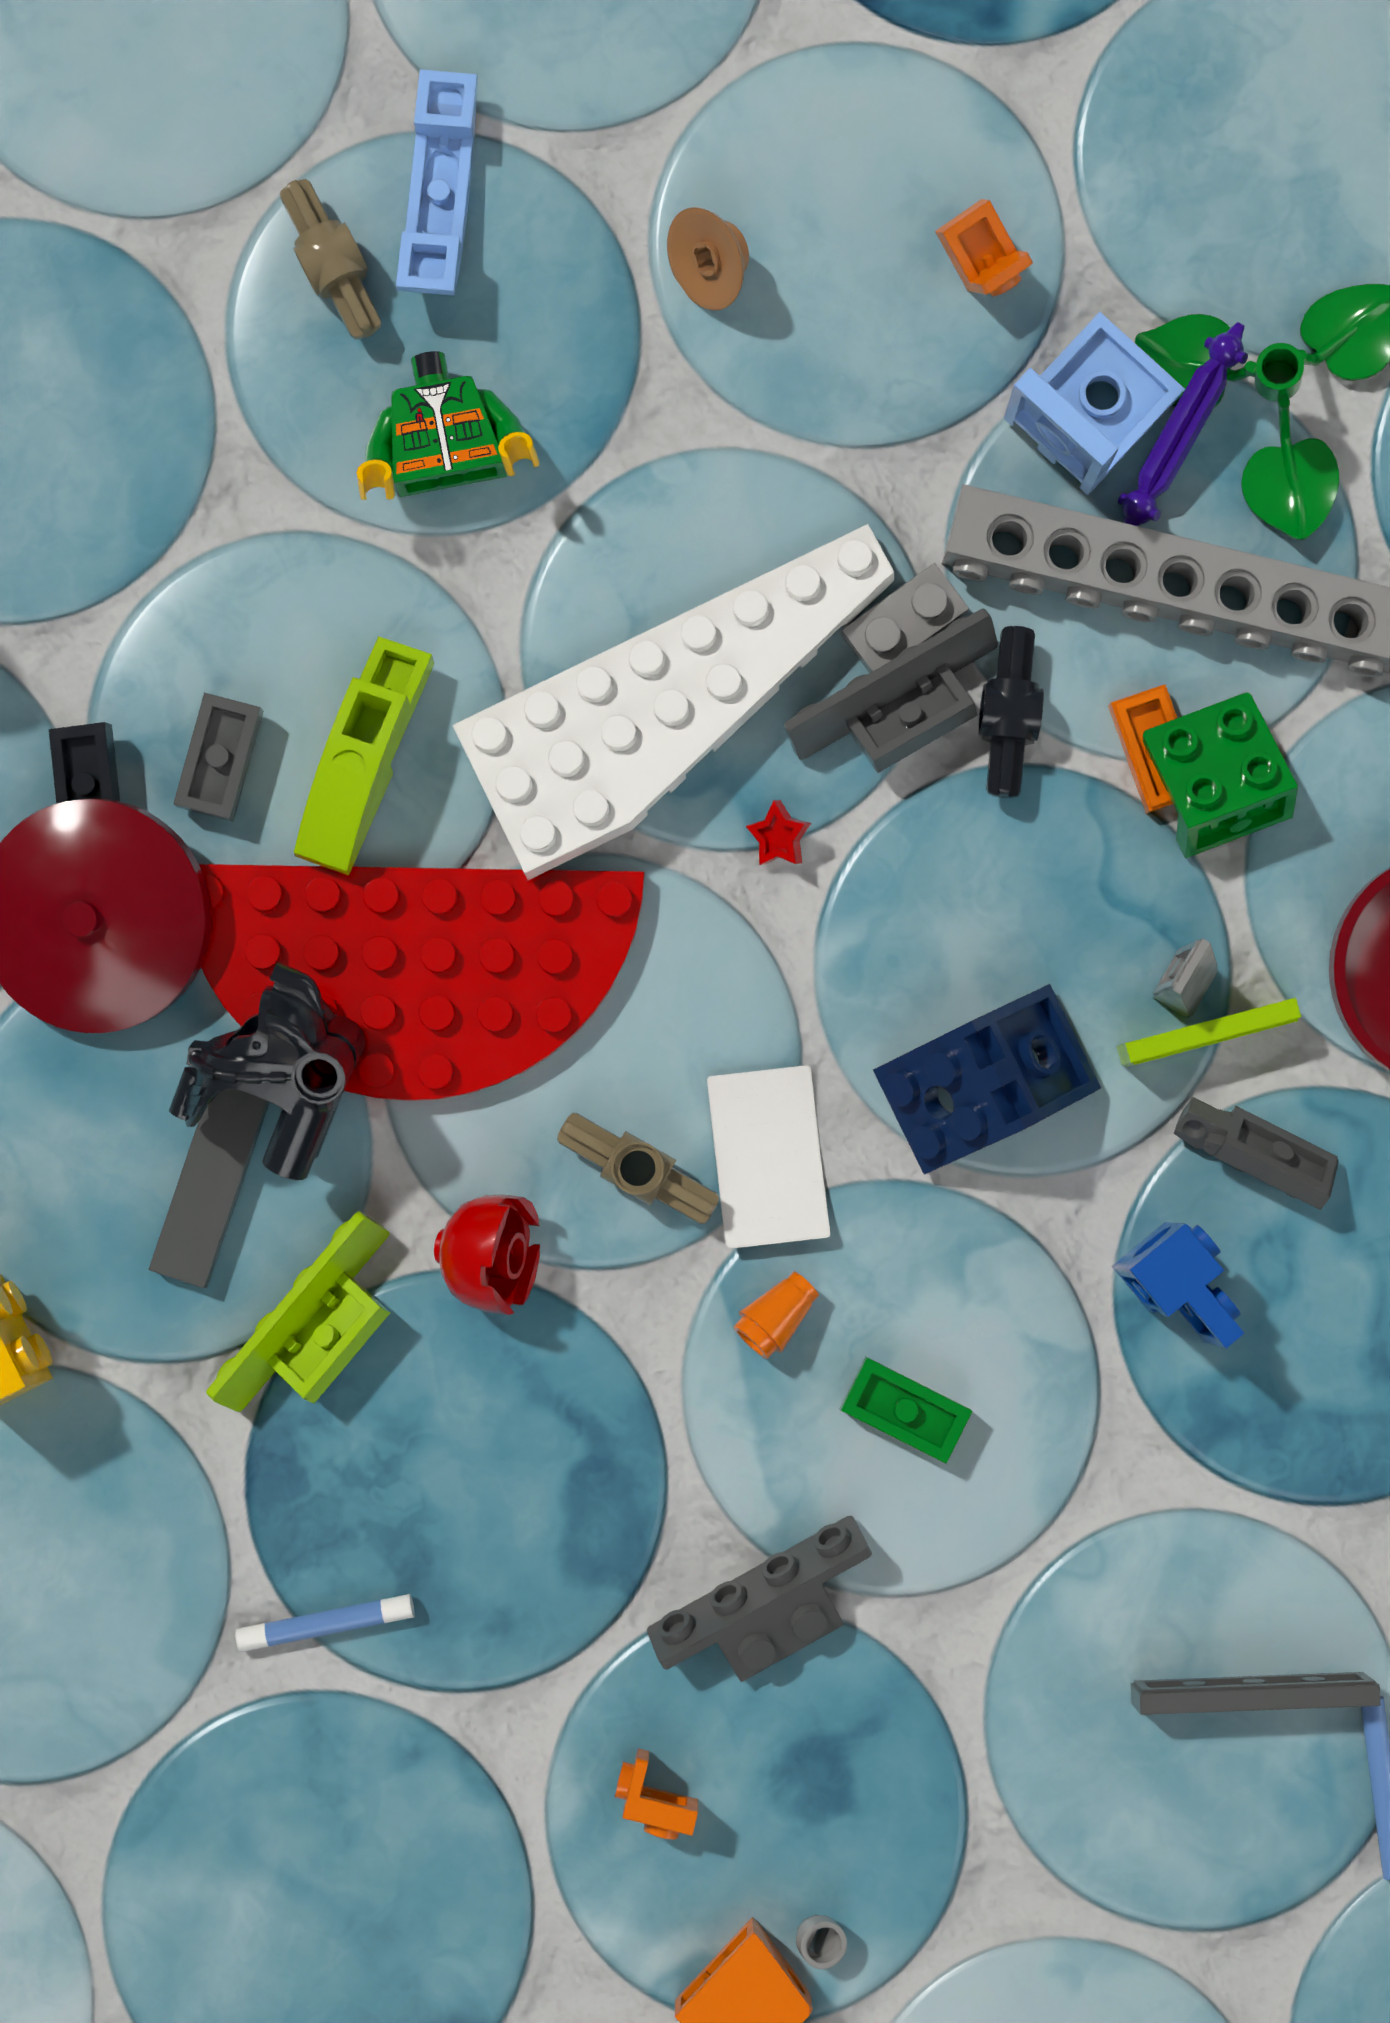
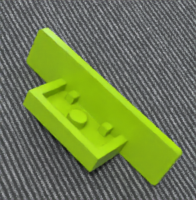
(314, 1325)

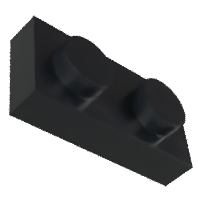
(84, 762)

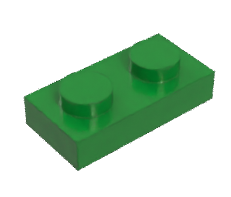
(906, 1410)

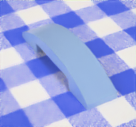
(439, 183)

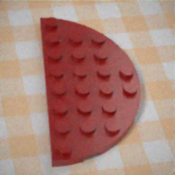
(438, 966)

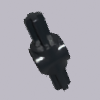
(1010, 711)

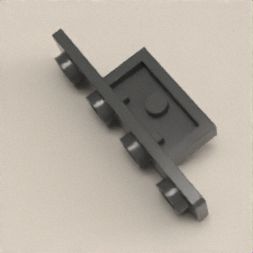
(902, 701)
(768, 1608)

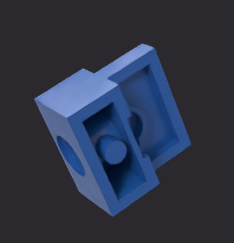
(1173, 1273)

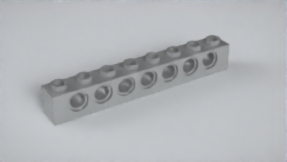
(1152, 554)

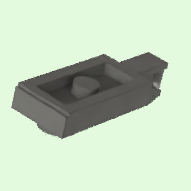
(1260, 1150)

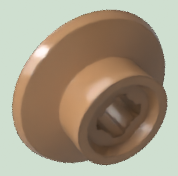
(707, 257)

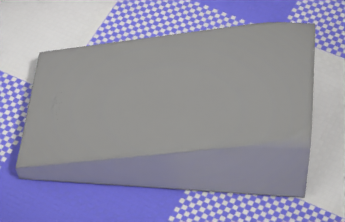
(1187, 977)

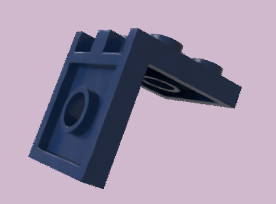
(989, 1077)

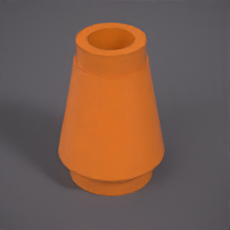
(775, 1316)

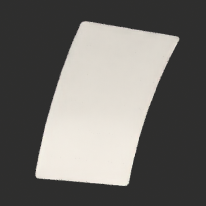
(768, 1157)

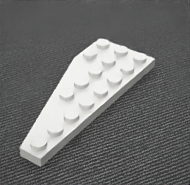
(625, 727)

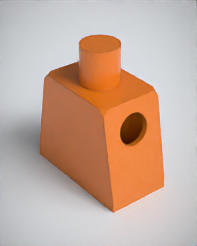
(745, 1985)

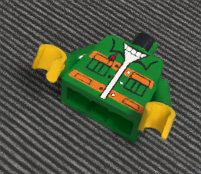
(441, 435)

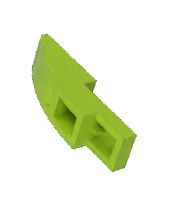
(360, 754)

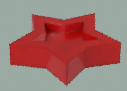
(779, 835)

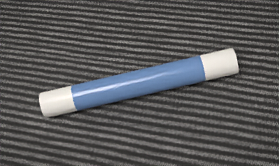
(324, 1623)

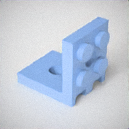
(1064, 423)

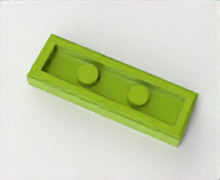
(1209, 1032)

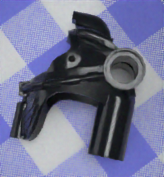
(285, 1054)

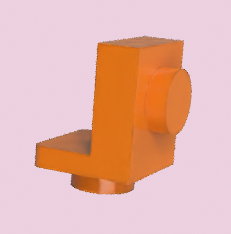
(983, 250)
(660, 1811)

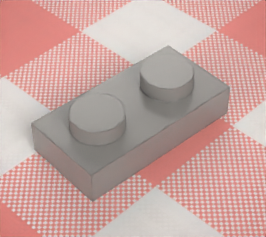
(905, 618)

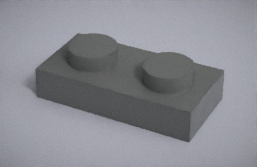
(218, 757)

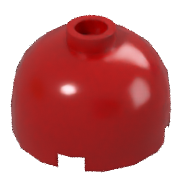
(488, 1252)

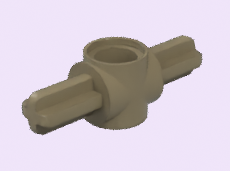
(330, 259)
(609, 1152)

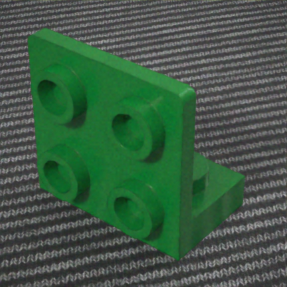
(1221, 773)

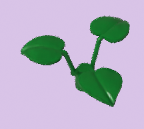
(1297, 482)

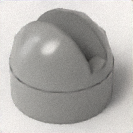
(829, 1945)

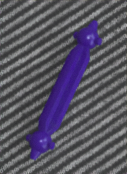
(1183, 426)

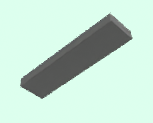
(209, 1187)
(1254, 1693)

